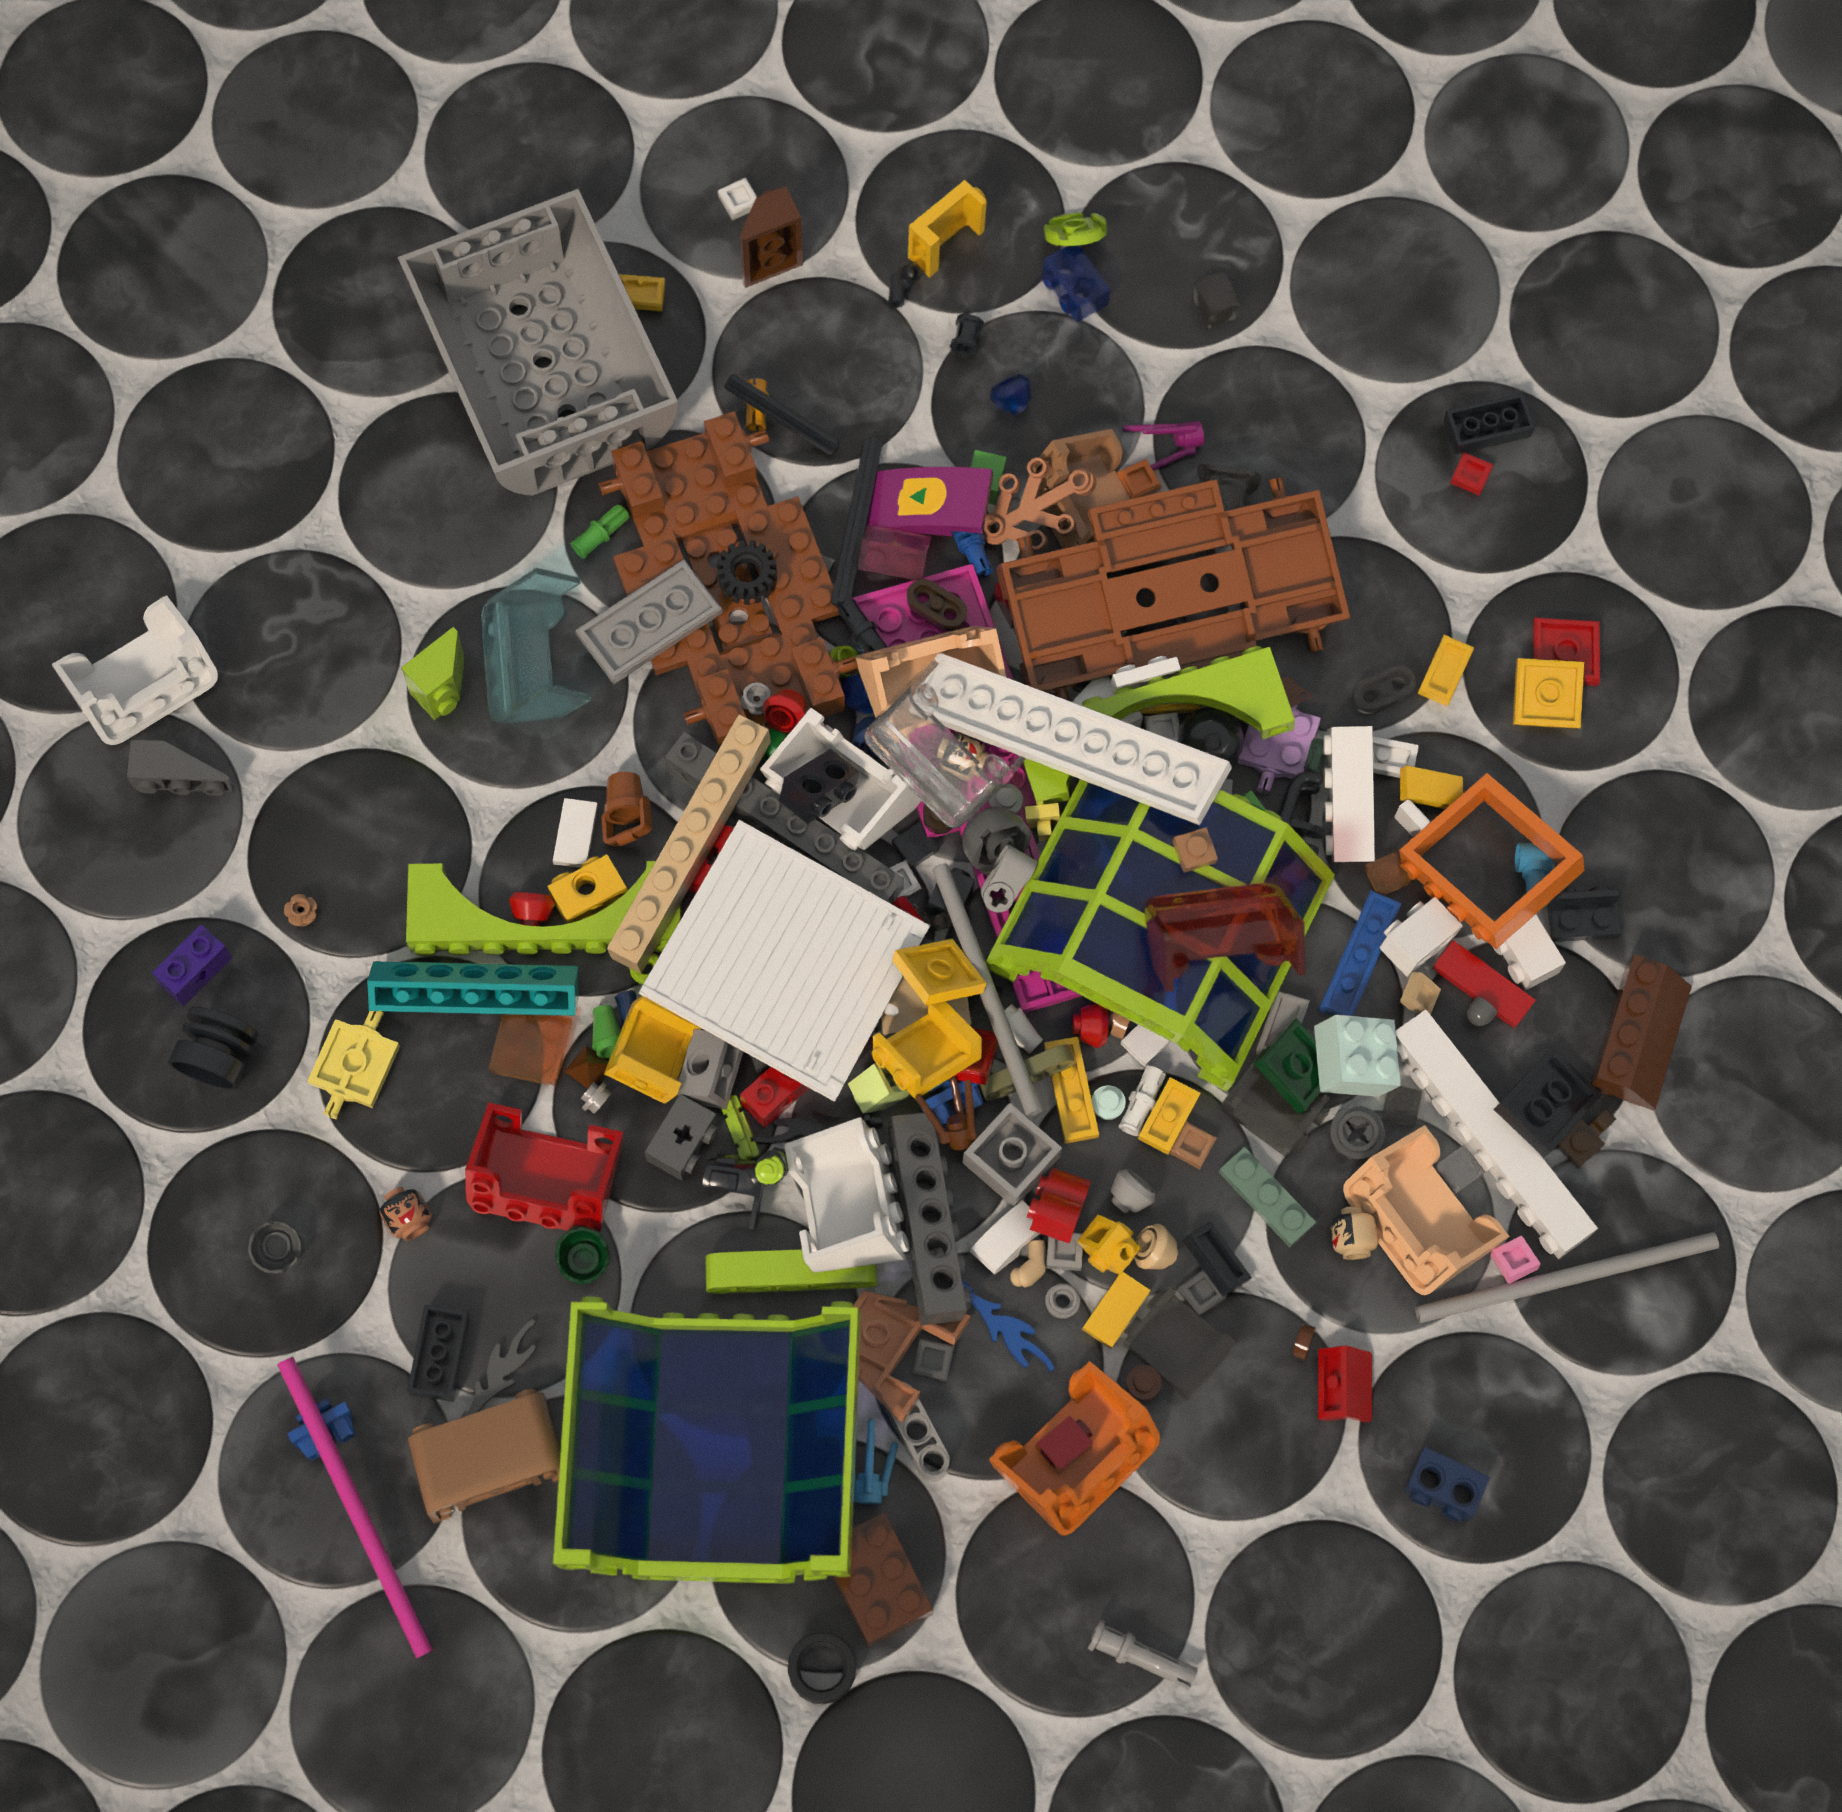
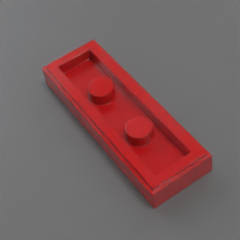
(1482, 981)

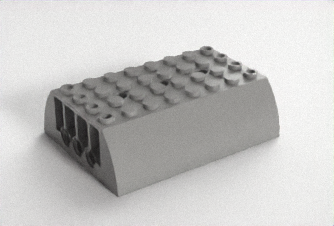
(574, 316)

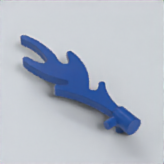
(1010, 1330)

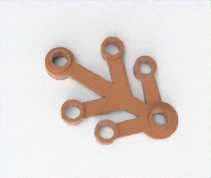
(1032, 508)

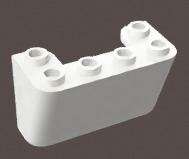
(847, 1198)

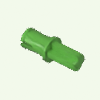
(600, 531)

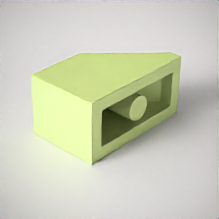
(876, 1090)

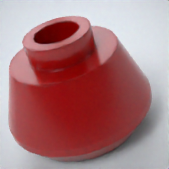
(784, 709)
(531, 907)
(1091, 1025)

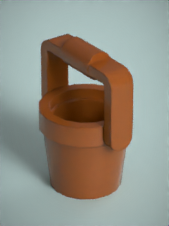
(625, 806)

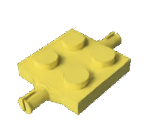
(353, 1063)

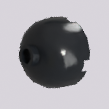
(1213, 733)

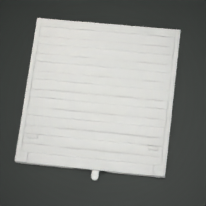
(784, 960)

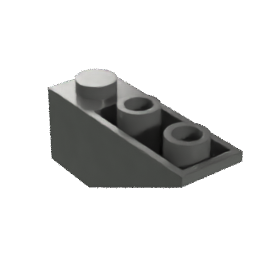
(162, 766)

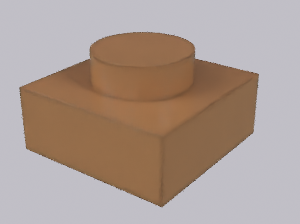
(1195, 850)

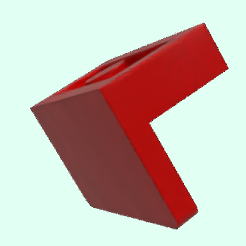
(1344, 1384)

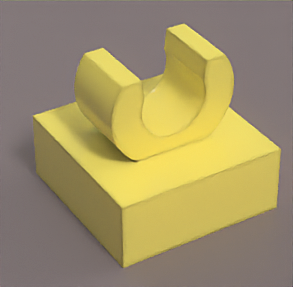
(1043, 818)

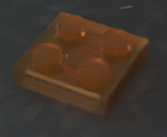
(530, 1047)

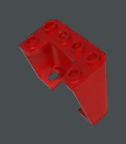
(539, 1174)

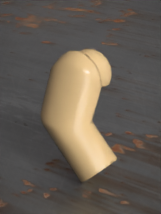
(1033, 1268)

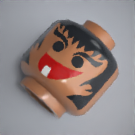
(405, 1213)

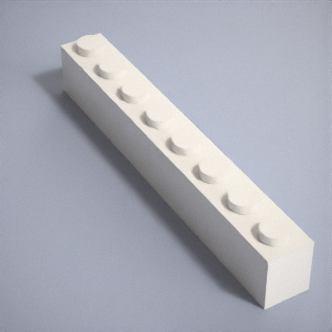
(1498, 1147)

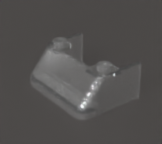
(931, 757)

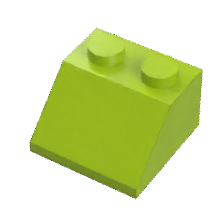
(437, 675)

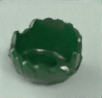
(582, 1255)

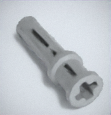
(1126, 1648)

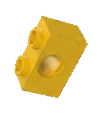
(594, 871)

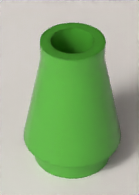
(605, 1031)

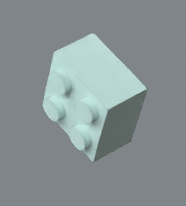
(1357, 1055)

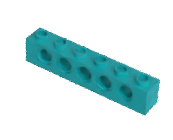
(473, 988)

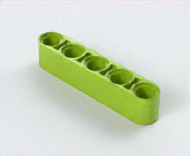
(778, 1272)

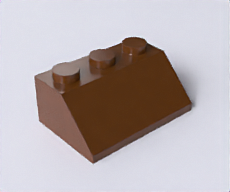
(771, 237)

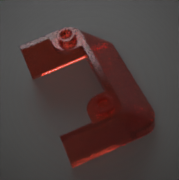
(1223, 924)

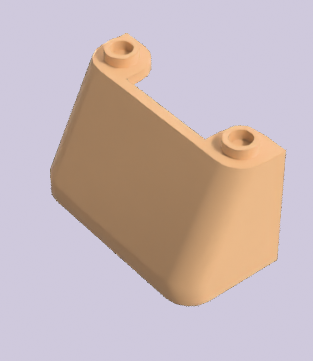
(892, 667)
(1418, 1214)

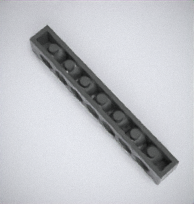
(763, 811)

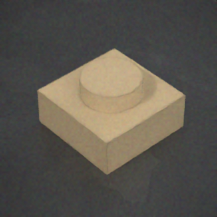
(1420, 993)

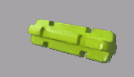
(740, 1129)

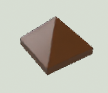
(587, 1068)

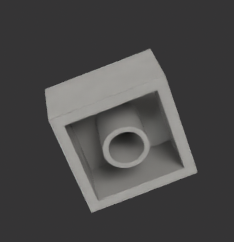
(1012, 1155)

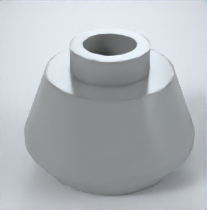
(1131, 1191)

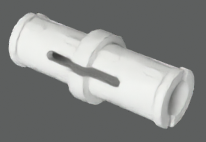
(1142, 1100)

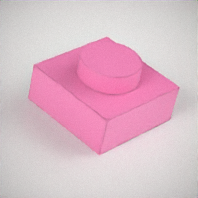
(1515, 1259)

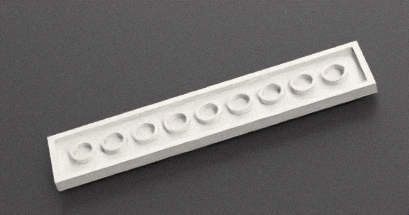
(1076, 740)

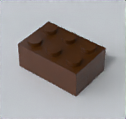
(882, 1583)

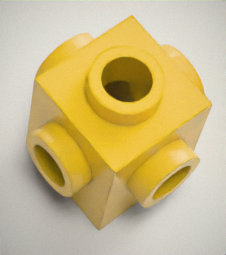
(1115, 1248)

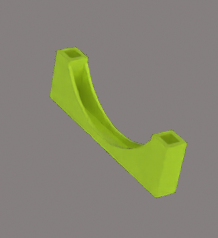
(1239, 686)
(447, 921)

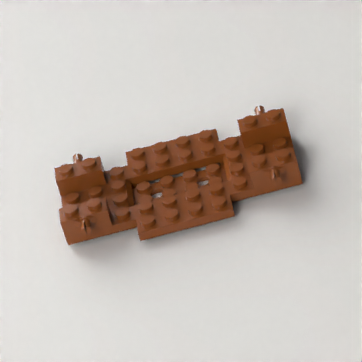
(694, 497)
(1073, 614)

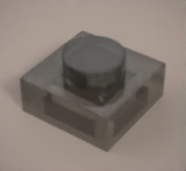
(1401, 1106)

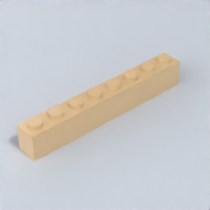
(689, 844)

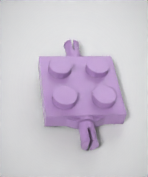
(1281, 754)

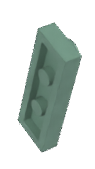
(1267, 1197)

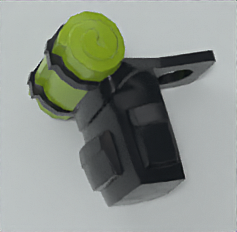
(746, 1177)

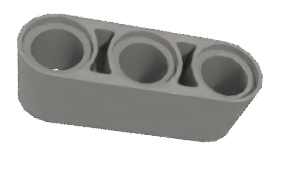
(922, 1448)

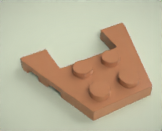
(886, 1335)

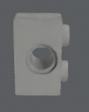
(709, 1070)

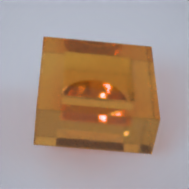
(1387, 874)

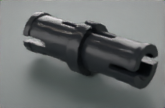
(862, 628)

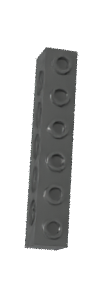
(933, 1303)

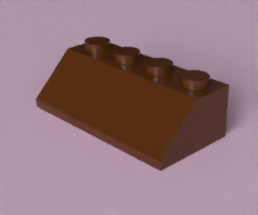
(1641, 1032)

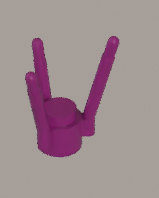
(1185, 434)

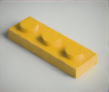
(1073, 1096)

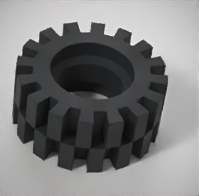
(747, 554)

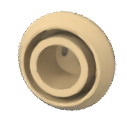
(1157, 1248)

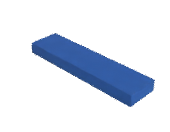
(1360, 955)

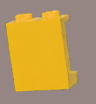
(957, 209)
(651, 1050)
(928, 1050)

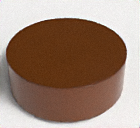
(1304, 1341)

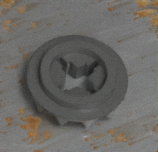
(1357, 1117)

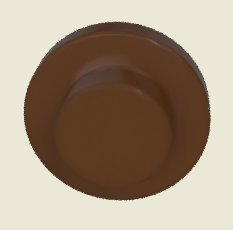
(1143, 1382)

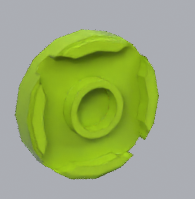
(1075, 230)

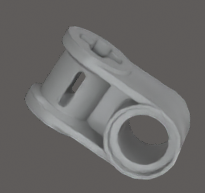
(1010, 873)

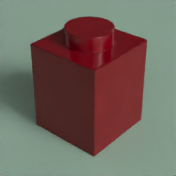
(1065, 1444)

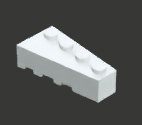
(1350, 793)

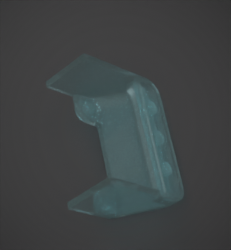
(519, 650)

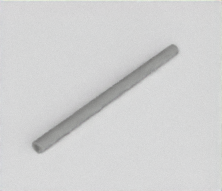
(1566, 1277)

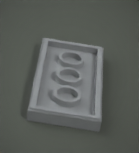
(648, 621)

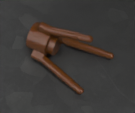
(959, 1130)

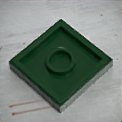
(1292, 1065)

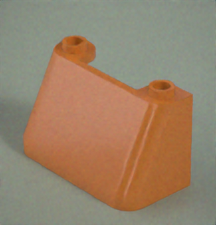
(1121, 1443)

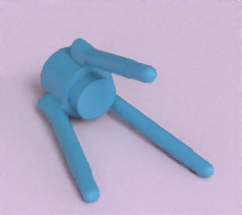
(868, 1487)

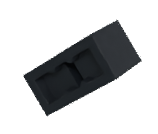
(819, 786)

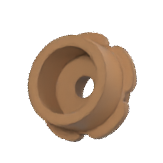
(305, 917)

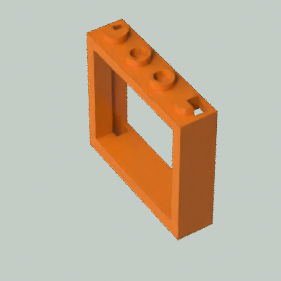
(1487, 789)

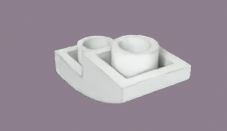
(1005, 1239)

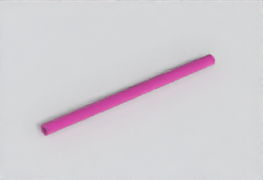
(354, 1507)

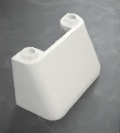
(141, 678)
(880, 794)

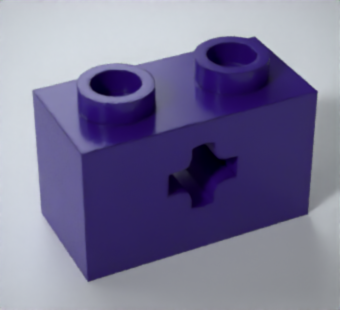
(192, 965)

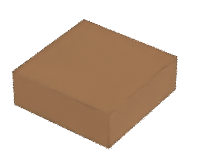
(1193, 1145)

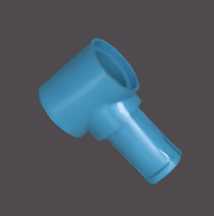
(1532, 863)

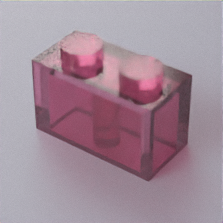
(894, 552)

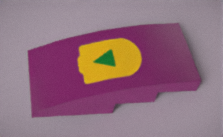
(931, 500)

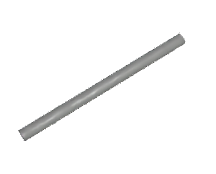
(990, 996)

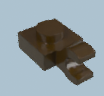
(1584, 1140)

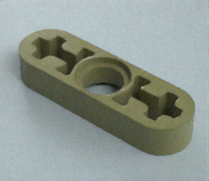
(1038, 1067)

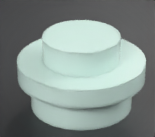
(1108, 1102)

